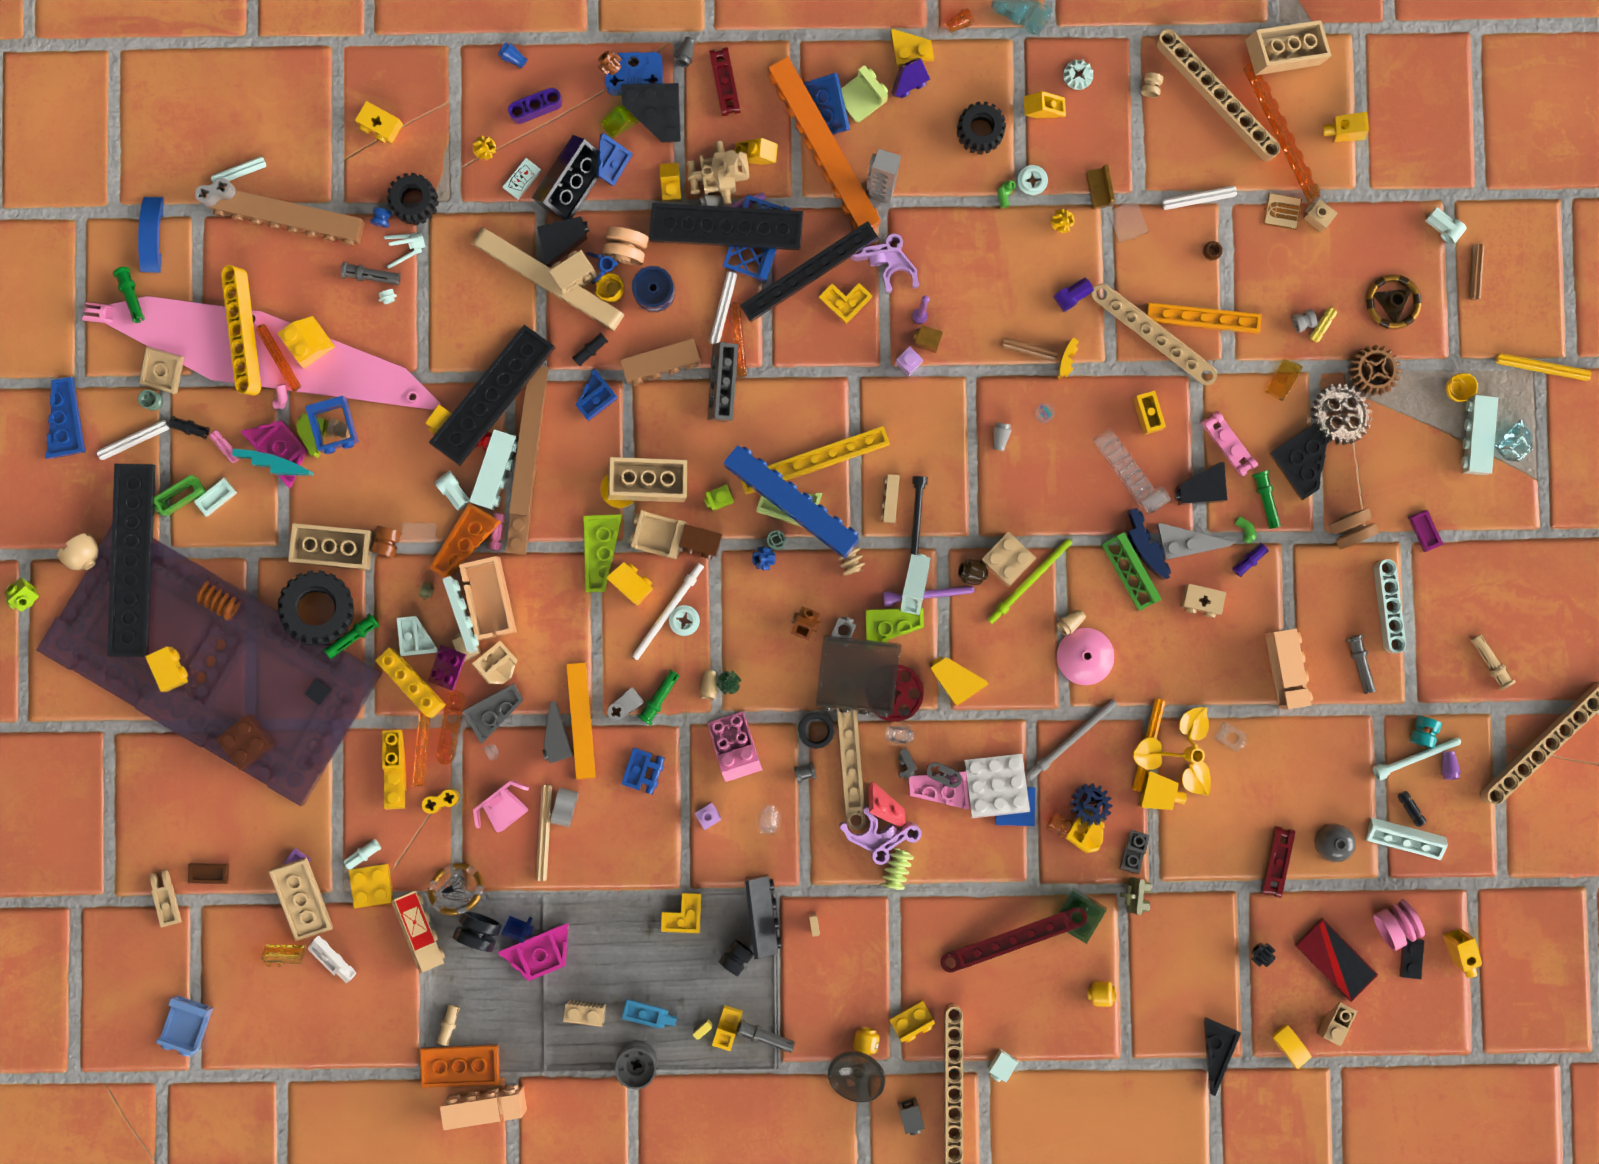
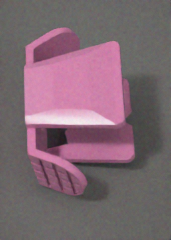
(502, 807)

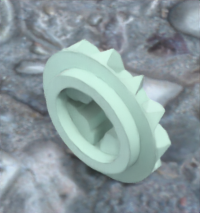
(1078, 83)
(1038, 174)
(679, 612)

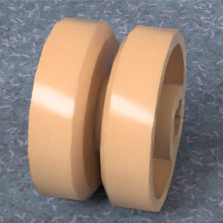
(625, 245)

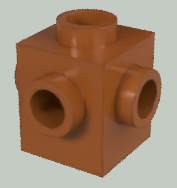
(805, 623)

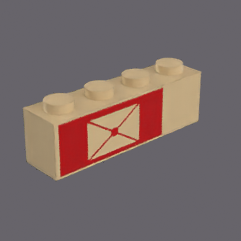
(417, 931)

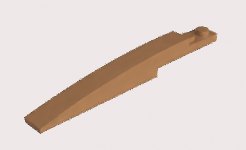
(526, 462)

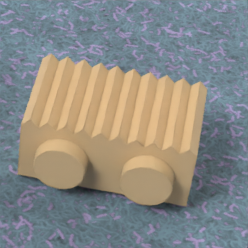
(584, 1013)

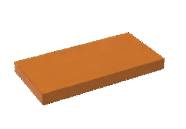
(459, 1066)

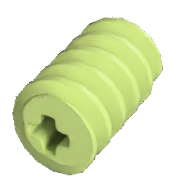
(897, 869)

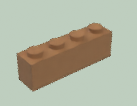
(661, 361)

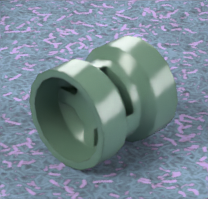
(147, 397)
(778, 542)

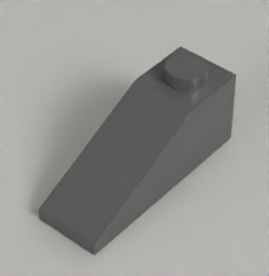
(556, 739)

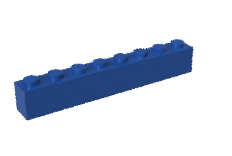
(791, 501)

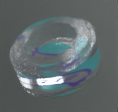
(1044, 412)

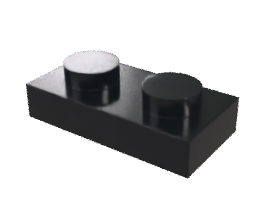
(1412, 959)

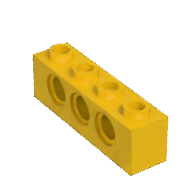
(410, 682)

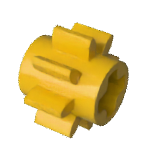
(484, 147)
(1062, 221)

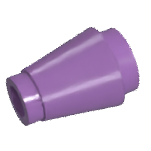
(1450, 766)

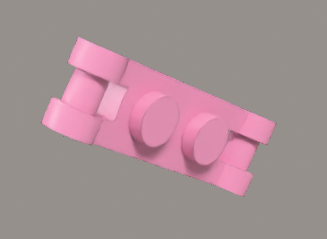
(1229, 443)

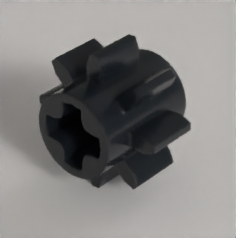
(1263, 954)

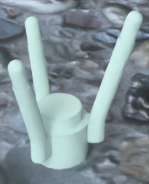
(414, 240)

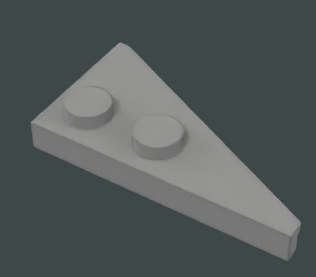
(1182, 542)

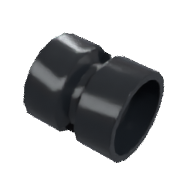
(736, 958)

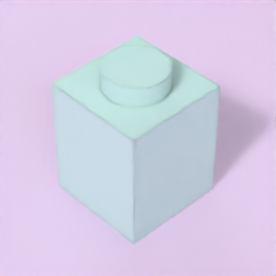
(1002, 1066)

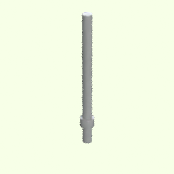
(1043, 764)

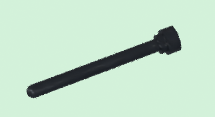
(919, 483)

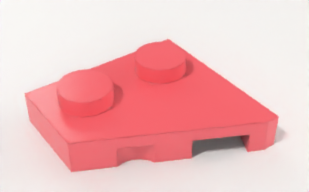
(885, 806)

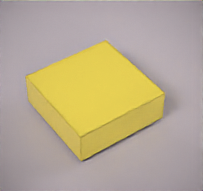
(702, 1029)

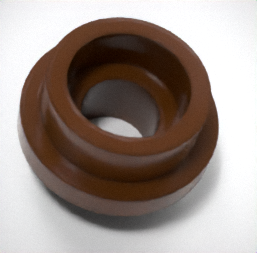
(1216, 246)

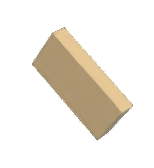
(814, 924)

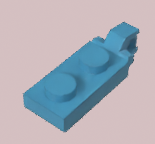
(647, 1014)

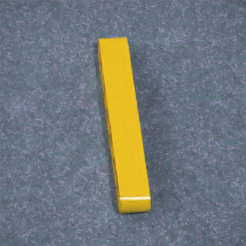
(241, 330)

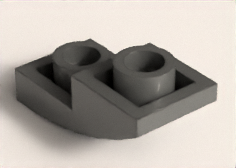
(1134, 851)

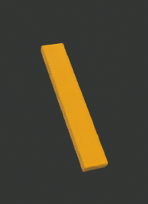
(1204, 318)
(581, 720)

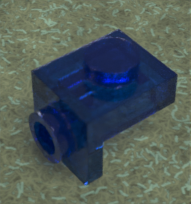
(518, 929)

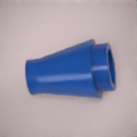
(512, 55)

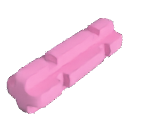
(223, 445)
(497, 534)

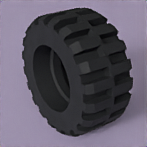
(311, 583)

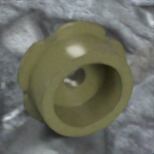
(426, 590)

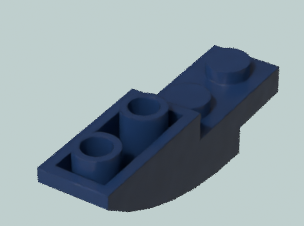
(1150, 554)

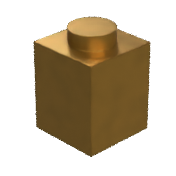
(927, 338)

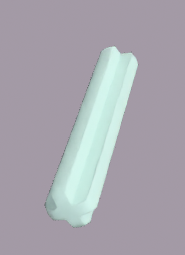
(240, 170)

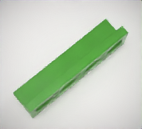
(1138, 569)

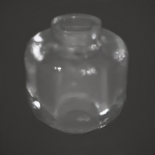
(899, 734)
(768, 820)

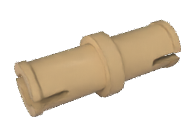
(448, 1025)

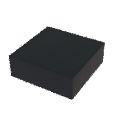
(318, 691)

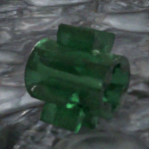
(728, 682)

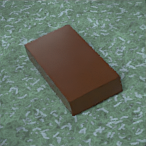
(208, 873)

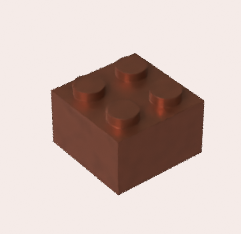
(245, 741)

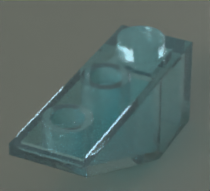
(1027, 13)

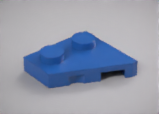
(611, 159)
(595, 396)

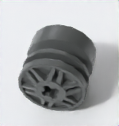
(631, 1075)

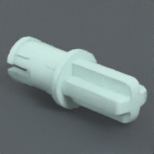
(362, 854)

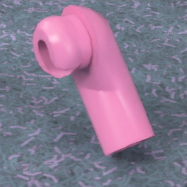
(282, 397)

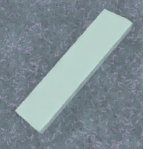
(1406, 838)

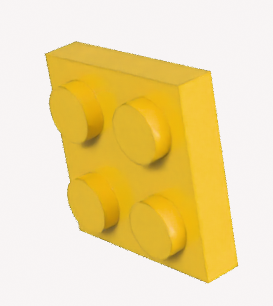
(371, 885)

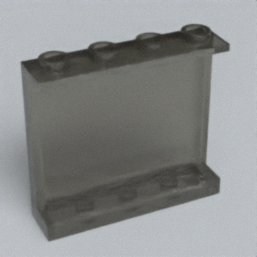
(857, 675)

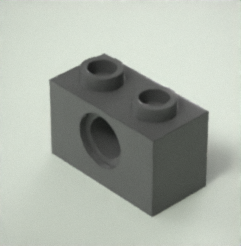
(911, 1116)

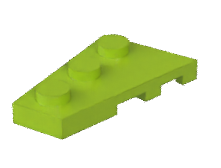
(890, 623)

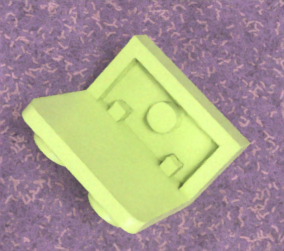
(863, 94)

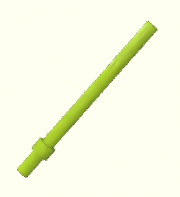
(1003, 607)

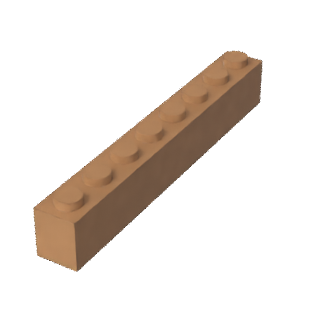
(291, 216)

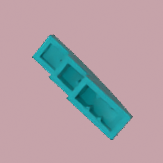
(277, 465)

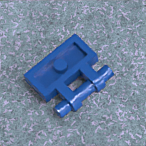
(637, 768)

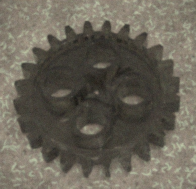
(1338, 397)

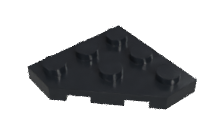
(655, 107)
(1303, 460)

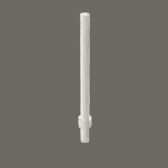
(689, 580)

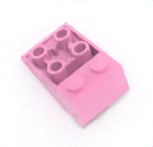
(734, 746)

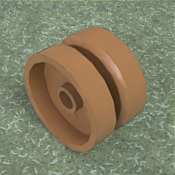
(1354, 528)

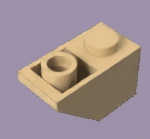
(1337, 1023)

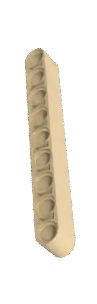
(1219, 105)
(540, 275)
(1539, 746)
(953, 1082)

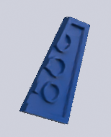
(65, 427)

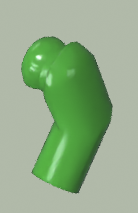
(1004, 191)

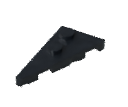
(1219, 1049)

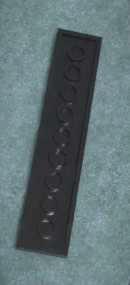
(131, 560)

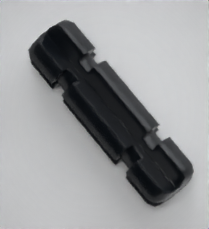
(1412, 808)

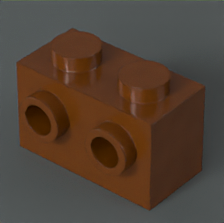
(700, 541)

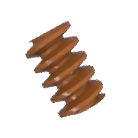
(217, 602)

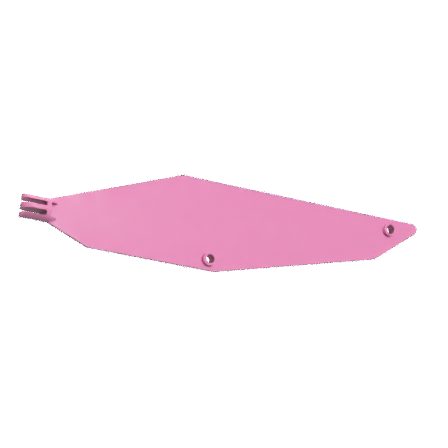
(202, 338)

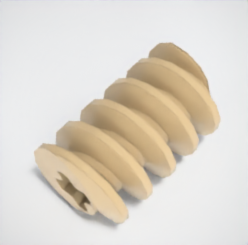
(852, 563)

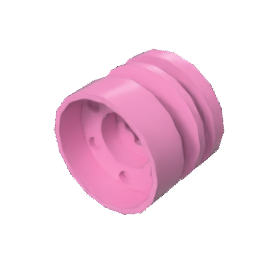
(1400, 924)

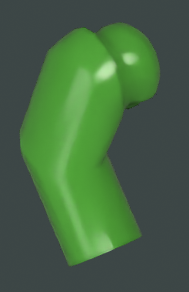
(1248, 528)

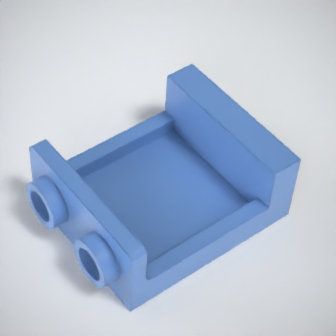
(184, 1025)

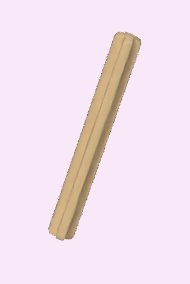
(544, 831)

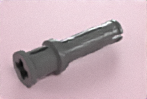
(361, 273)
(1359, 655)
(756, 1034)

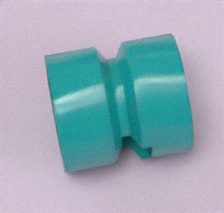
(1423, 738)

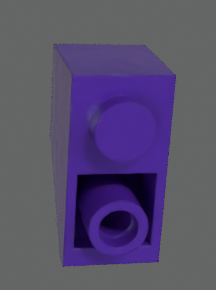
(910, 76)

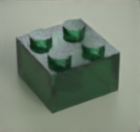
(1094, 910)

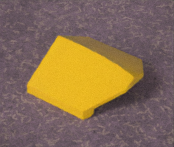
(1086, 837)

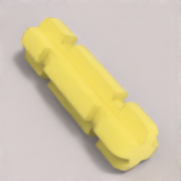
(1323, 324)

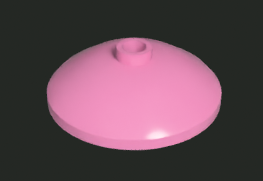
(1072, 661)

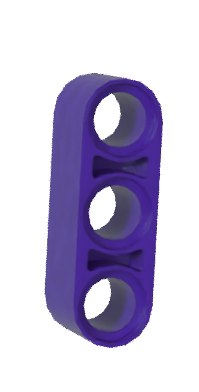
(526, 103)

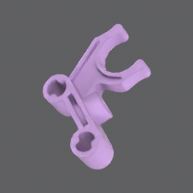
(891, 256)
(884, 840)

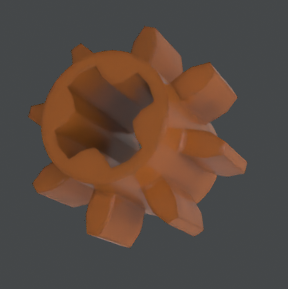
(609, 63)

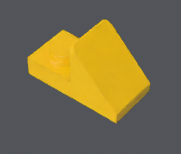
(670, 182)

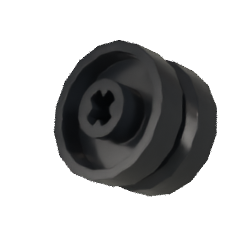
(477, 931)

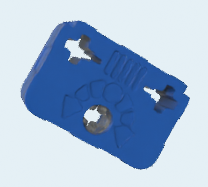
(648, 68)

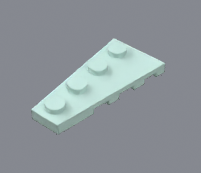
(459, 608)

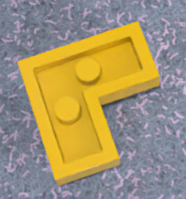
(845, 306)
(688, 919)

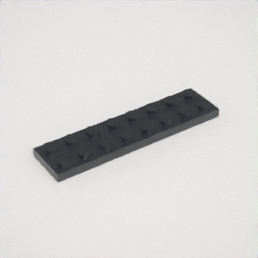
(726, 226)
(492, 395)

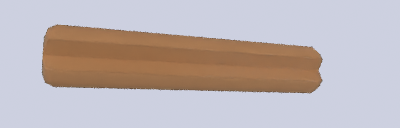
(1476, 272)
(1029, 349)

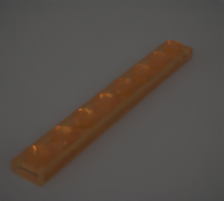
(1285, 138)

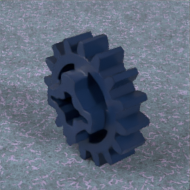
(1089, 812)

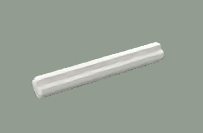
(1200, 197)
(723, 307)
(132, 440)

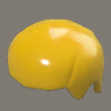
(610, 287)
(1461, 387)

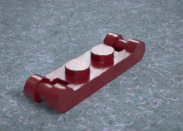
(724, 81)
(1278, 862)

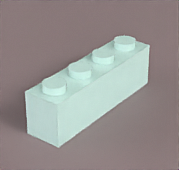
(1480, 435)
(494, 470)

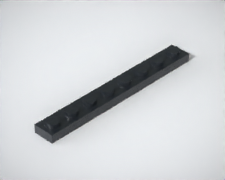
(809, 271)

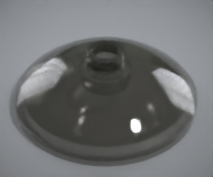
(856, 1076)

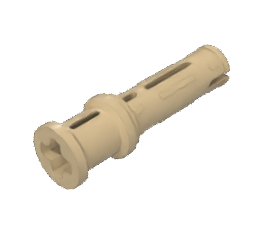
(1497, 669)

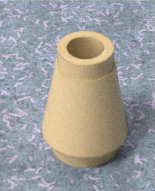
(1069, 623)
(708, 686)

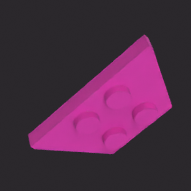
(277, 441)
(539, 953)

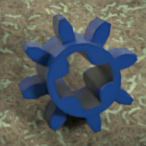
(763, 558)

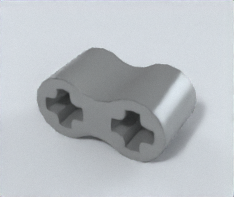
(215, 192)
(564, 807)

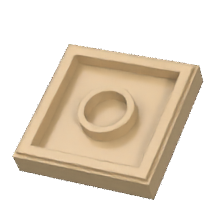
(161, 370)

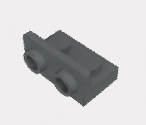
(906, 760)

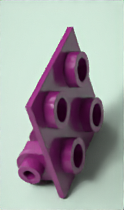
(447, 667)

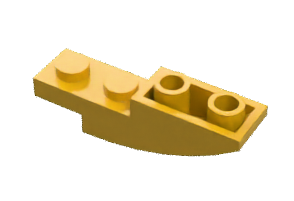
(394, 769)

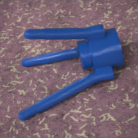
(604, 264)

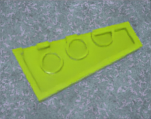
(599, 546)

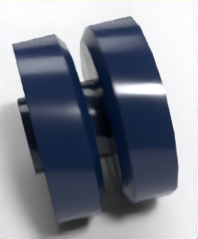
(642, 289)

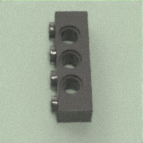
(722, 382)

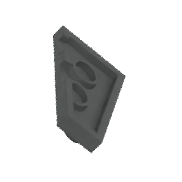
(492, 711)

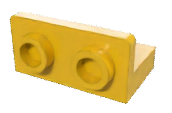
(912, 1021)

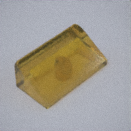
(1284, 379)

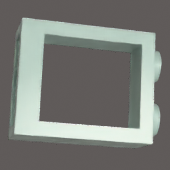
(915, 584)

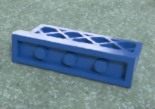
(767, 256)

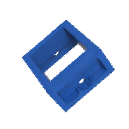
(325, 406)

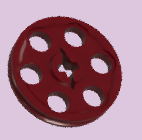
(903, 698)

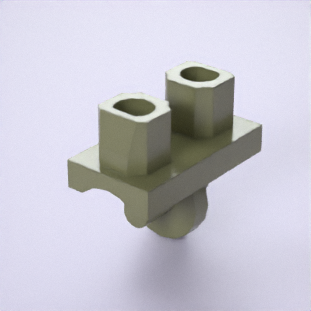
(1134, 896)

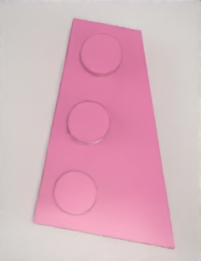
(926, 788)

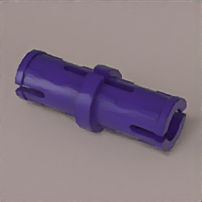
(1250, 559)

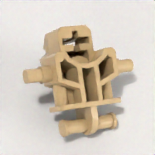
(719, 172)

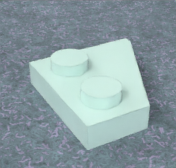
(413, 637)

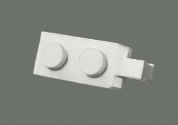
(331, 959)

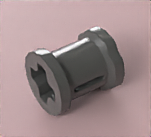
(805, 772)

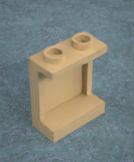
(657, 534)

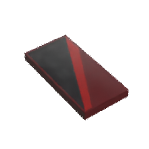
(1336, 959)

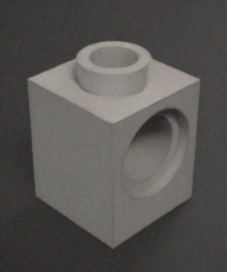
(845, 621)

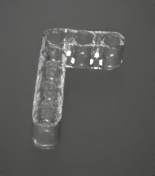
(1130, 473)

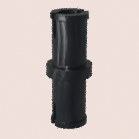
(590, 349)
(189, 427)

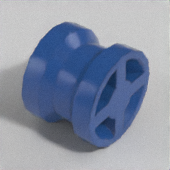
(381, 217)

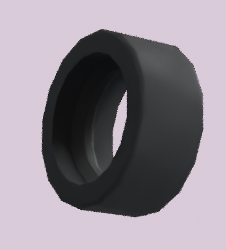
(830, 726)

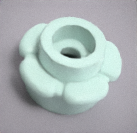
(387, 296)

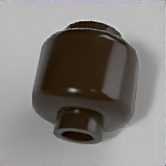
(973, 571)

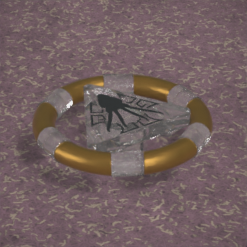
(455, 889)

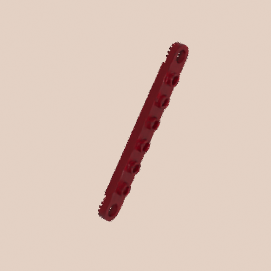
(1014, 939)

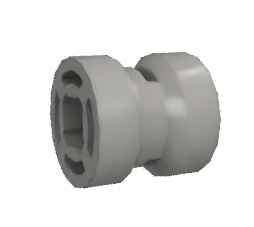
(1302, 321)

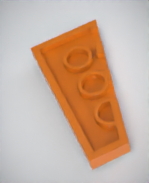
(464, 538)

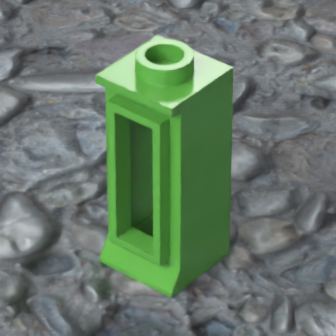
(161, 505)

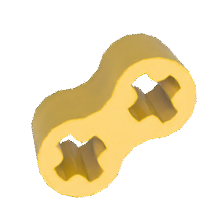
(440, 801)

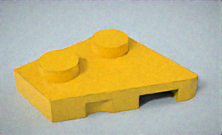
(909, 47)

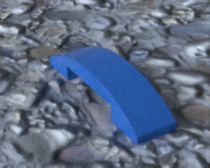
(149, 234)

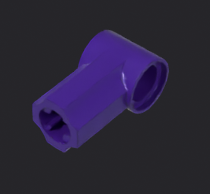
(1070, 296)

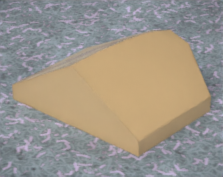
(496, 664)

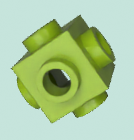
(21, 594)

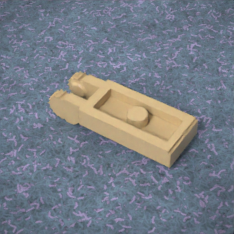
(165, 900)

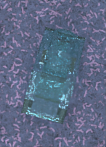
(1516, 442)

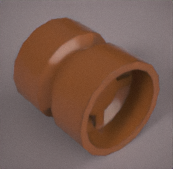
(386, 541)

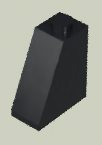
(561, 238)
(1204, 487)

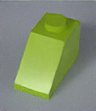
(305, 433)

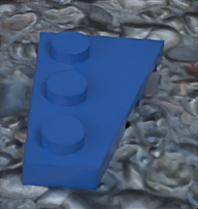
(829, 100)

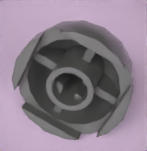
(1335, 843)

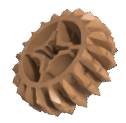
(1388, 378)

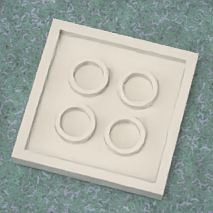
(997, 786)

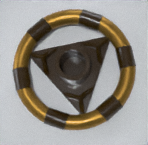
(1393, 301)

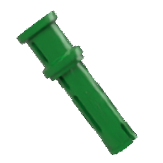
(127, 287)
(1265, 490)
(359, 630)
(654, 705)

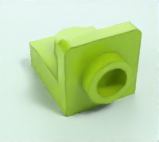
(718, 498)

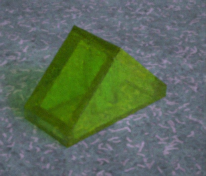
(618, 121)

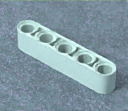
(1394, 597)

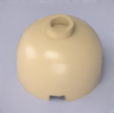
(80, 553)

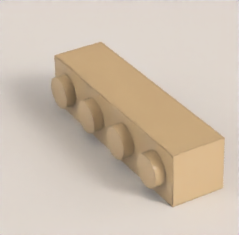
(891, 497)

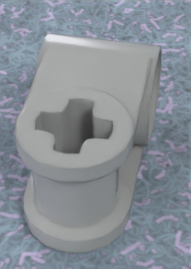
(627, 702)

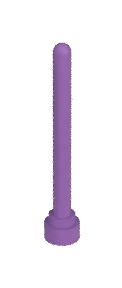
(920, 315)
(891, 598)

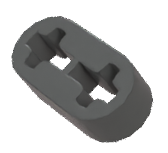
(946, 770)

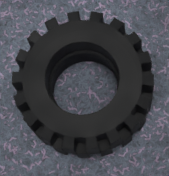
(988, 114)
(405, 185)

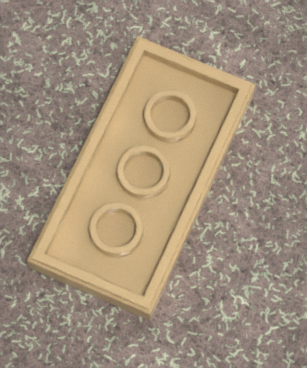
(301, 899)

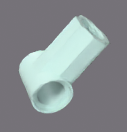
(1449, 228)
(450, 487)

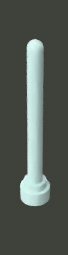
(1382, 771)

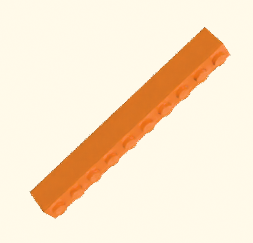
(823, 144)

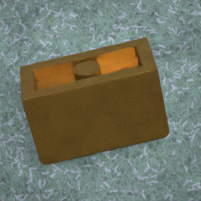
(1100, 187)

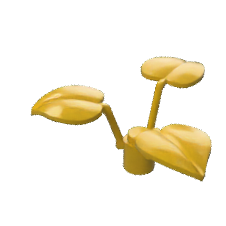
(1195, 725)

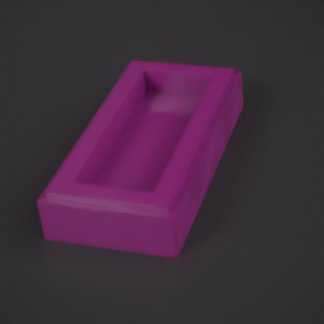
(1425, 530)

